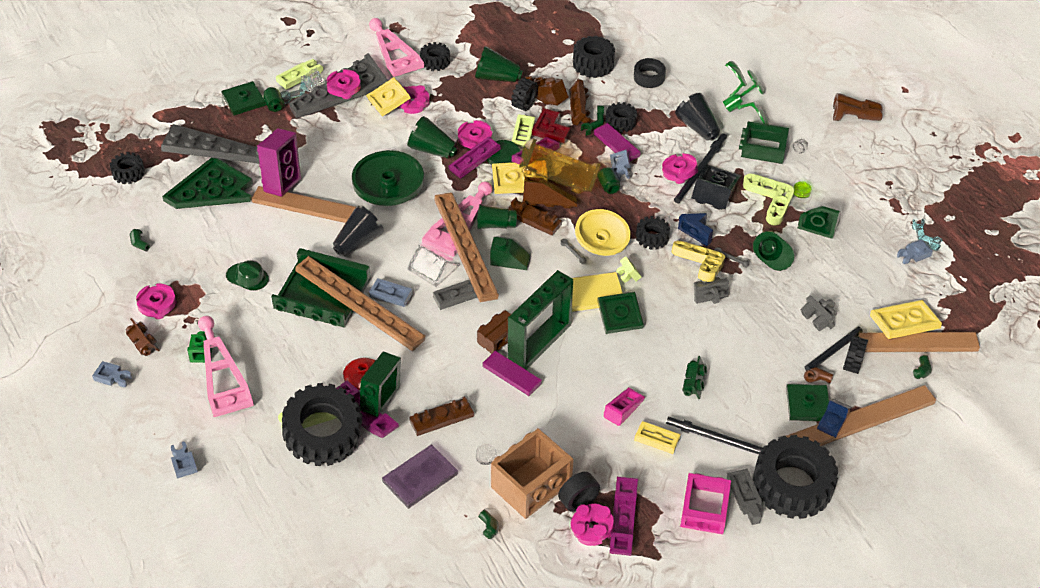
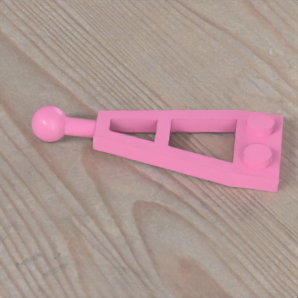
(399, 66)
(441, 239)
(232, 399)

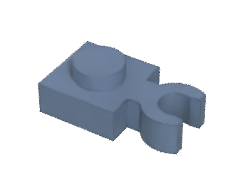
(620, 163)
(917, 250)
(110, 373)
(183, 461)

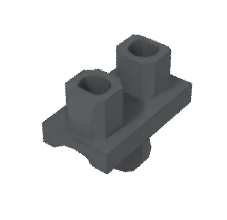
(711, 291)
(823, 312)

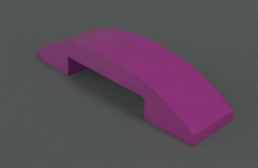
(380, 425)
(623, 516)

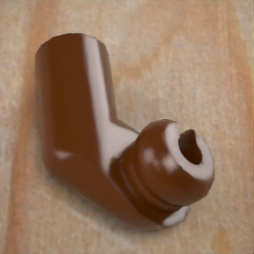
(817, 374)

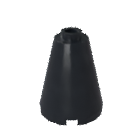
(698, 116)
(357, 231)

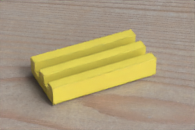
(656, 439)

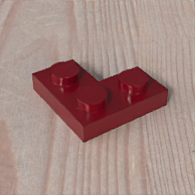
(547, 127)

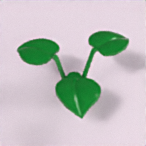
(735, 100)

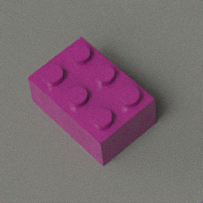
(279, 162)

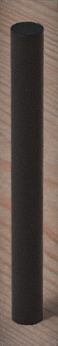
(833, 349)

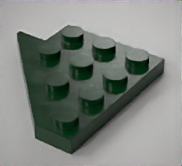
(210, 185)

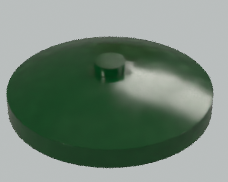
(387, 178)

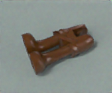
(862, 109)

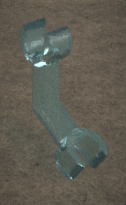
(287, 96)
(933, 242)

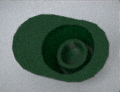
(773, 251)
(248, 275)

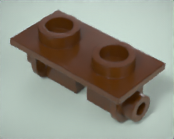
(146, 341)

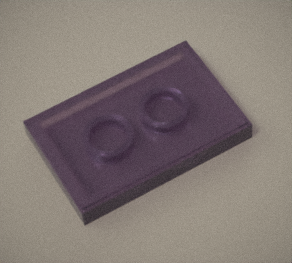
(419, 476)

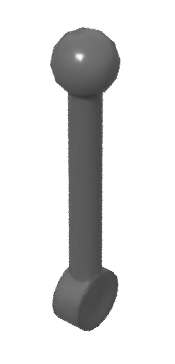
(564, 242)
(745, 263)

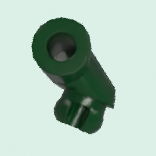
(135, 238)
(924, 369)
(492, 524)

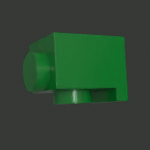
(197, 346)

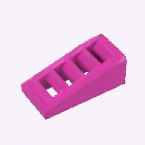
(621, 407)

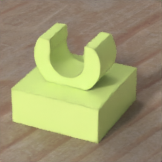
(629, 270)

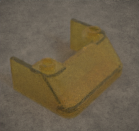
(558, 167)

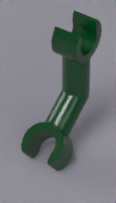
(600, 120)

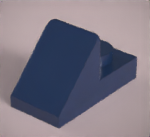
(696, 227)
(834, 417)

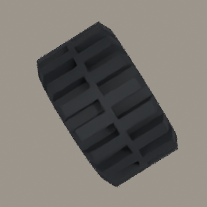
(593, 56)

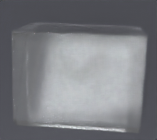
(432, 264)

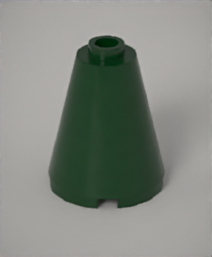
(497, 67)
(431, 139)

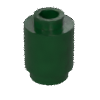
(273, 99)
(609, 180)

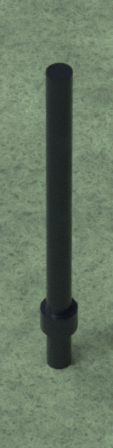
(714, 148)
(687, 426)

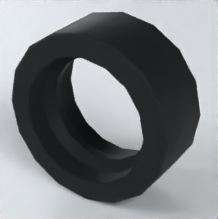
(648, 81)
(579, 490)

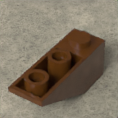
(550, 90)
(543, 192)

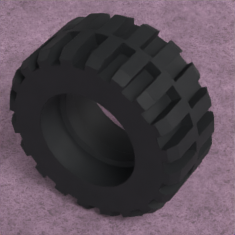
(316, 400)
(800, 454)

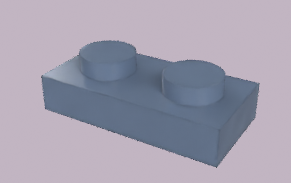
(390, 292)

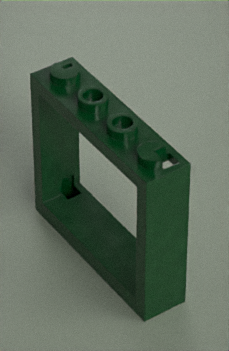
(556, 290)

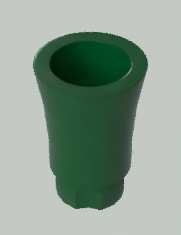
(495, 217)

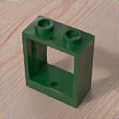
(764, 132)
(380, 383)

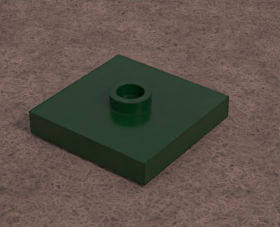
(243, 98)
(620, 312)
(807, 401)

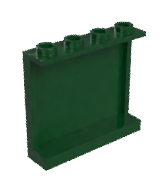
(308, 300)

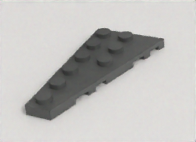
(319, 99)
(197, 143)

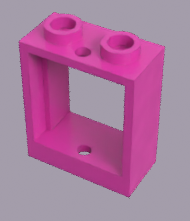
(704, 520)

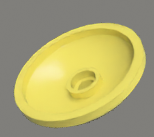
(602, 232)

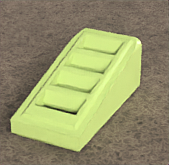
(523, 120)

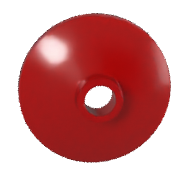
(356, 369)

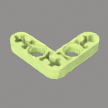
(775, 193)

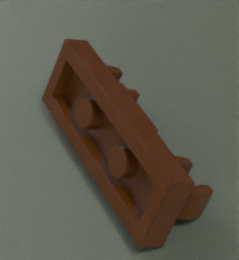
(577, 103)
(535, 217)
(441, 416)

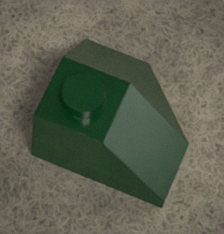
(820, 221)
(508, 253)

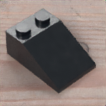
(715, 187)

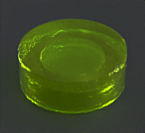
(802, 190)

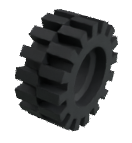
(430, 62)
(524, 94)
(621, 110)
(127, 175)
(652, 240)
(855, 354)

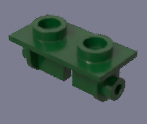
(695, 372)

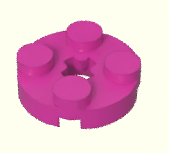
(336, 84)
(420, 97)
(467, 133)
(679, 168)
(156, 309)
(590, 513)

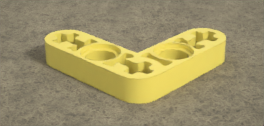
(711, 260)

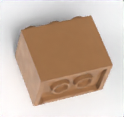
(531, 472)

